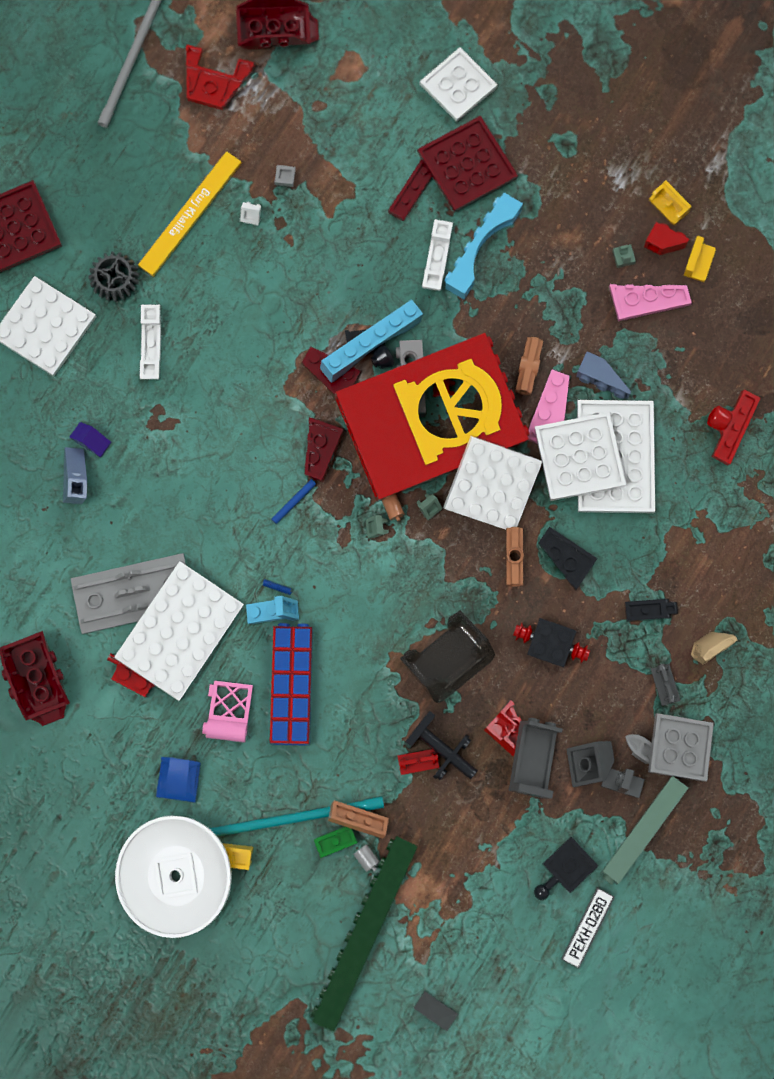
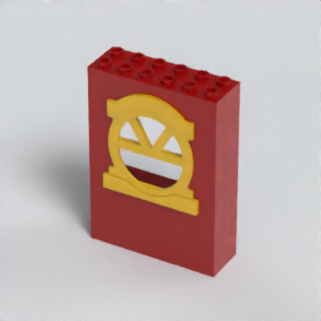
(386, 422)

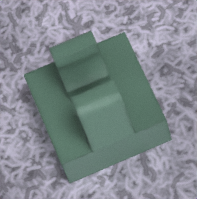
(623, 256)
(429, 506)
(375, 526)

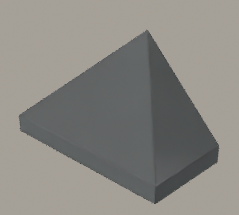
(435, 1011)

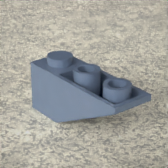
(598, 372)
(74, 476)

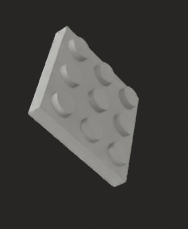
(680, 747)

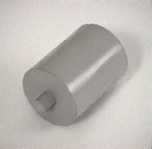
(366, 858)

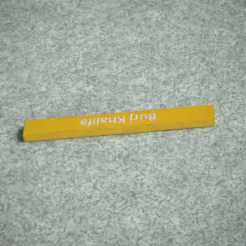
(189, 214)

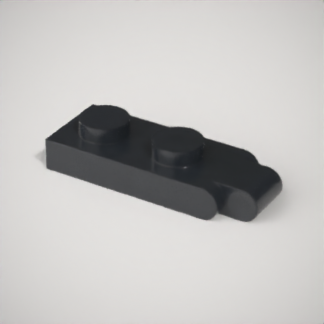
(650, 610)

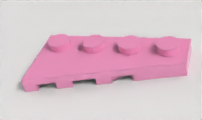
(639, 301)
(551, 404)

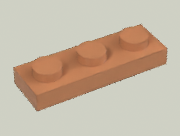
(358, 819)

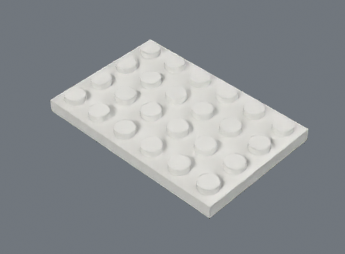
(635, 442)
(178, 631)

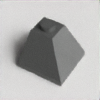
(590, 762)

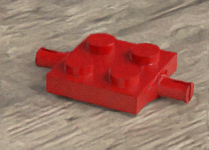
(130, 679)

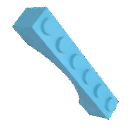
(503, 215)
(392, 325)

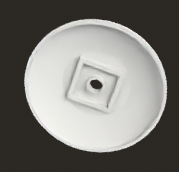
(147, 883)

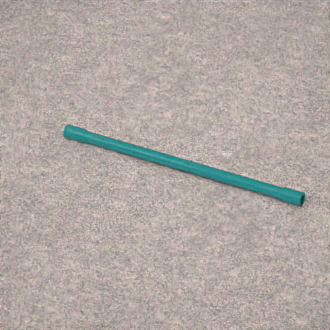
(367, 804)

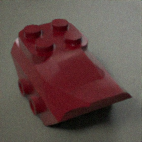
(275, 23)
(34, 679)

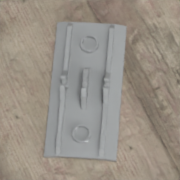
(121, 593)

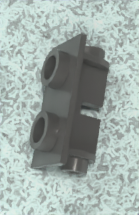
(665, 684)

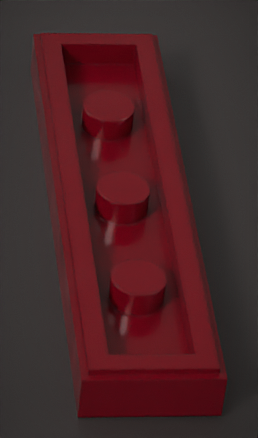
(410, 192)

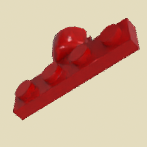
(732, 425)

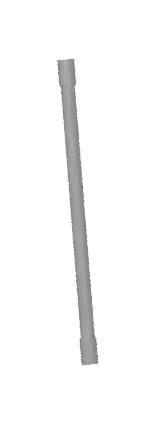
(108, 111)

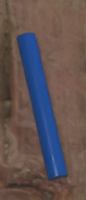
(293, 501)

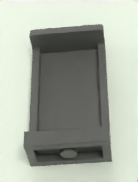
(534, 758)

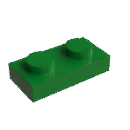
(335, 841)

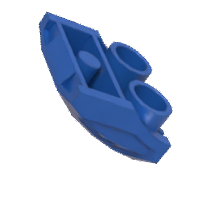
(178, 779)

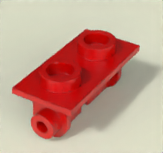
(418, 761)

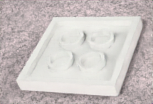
(458, 84)

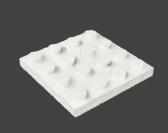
(44, 326)
(580, 456)
(492, 483)

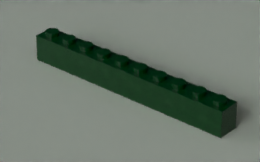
(364, 934)

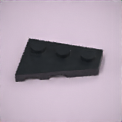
(567, 557)

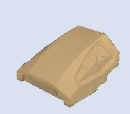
(711, 645)

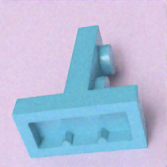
(273, 610)

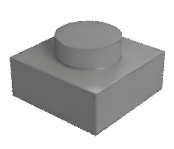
(285, 176)

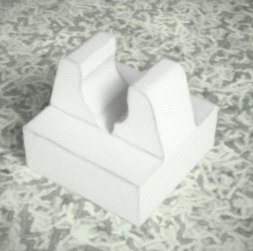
(250, 213)

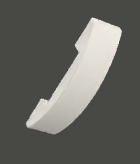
(437, 255)
(150, 342)

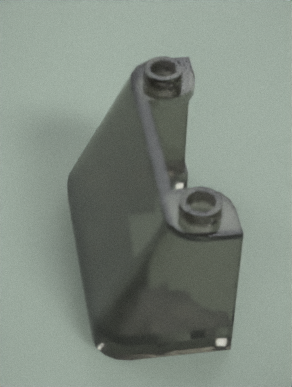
(450, 658)

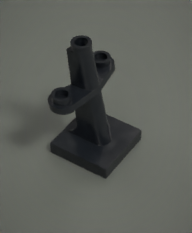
(450, 755)

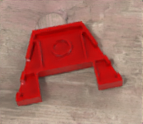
(211, 86)

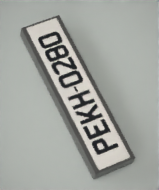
(587, 928)

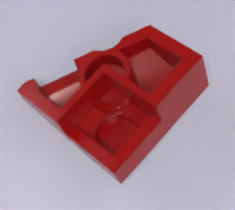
(505, 728)

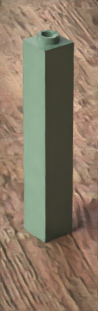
(643, 831)

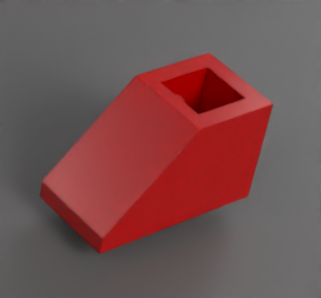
(664, 240)

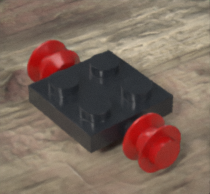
(551, 642)

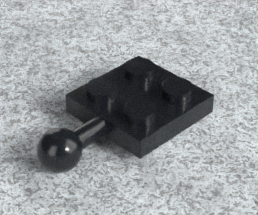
(568, 866)

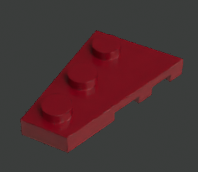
(312, 363)
(322, 445)

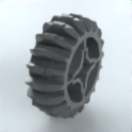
(100, 271)

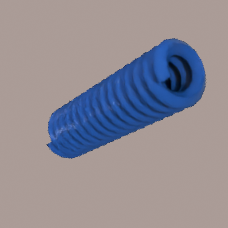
(273, 585)

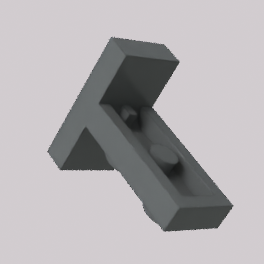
(624, 782)

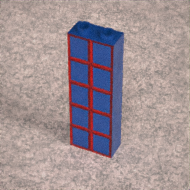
(291, 685)

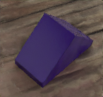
(90, 439)

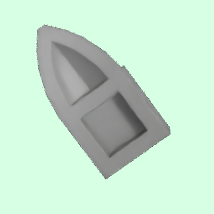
(640, 747)

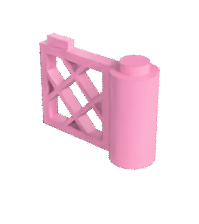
(228, 727)

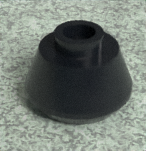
(382, 358)

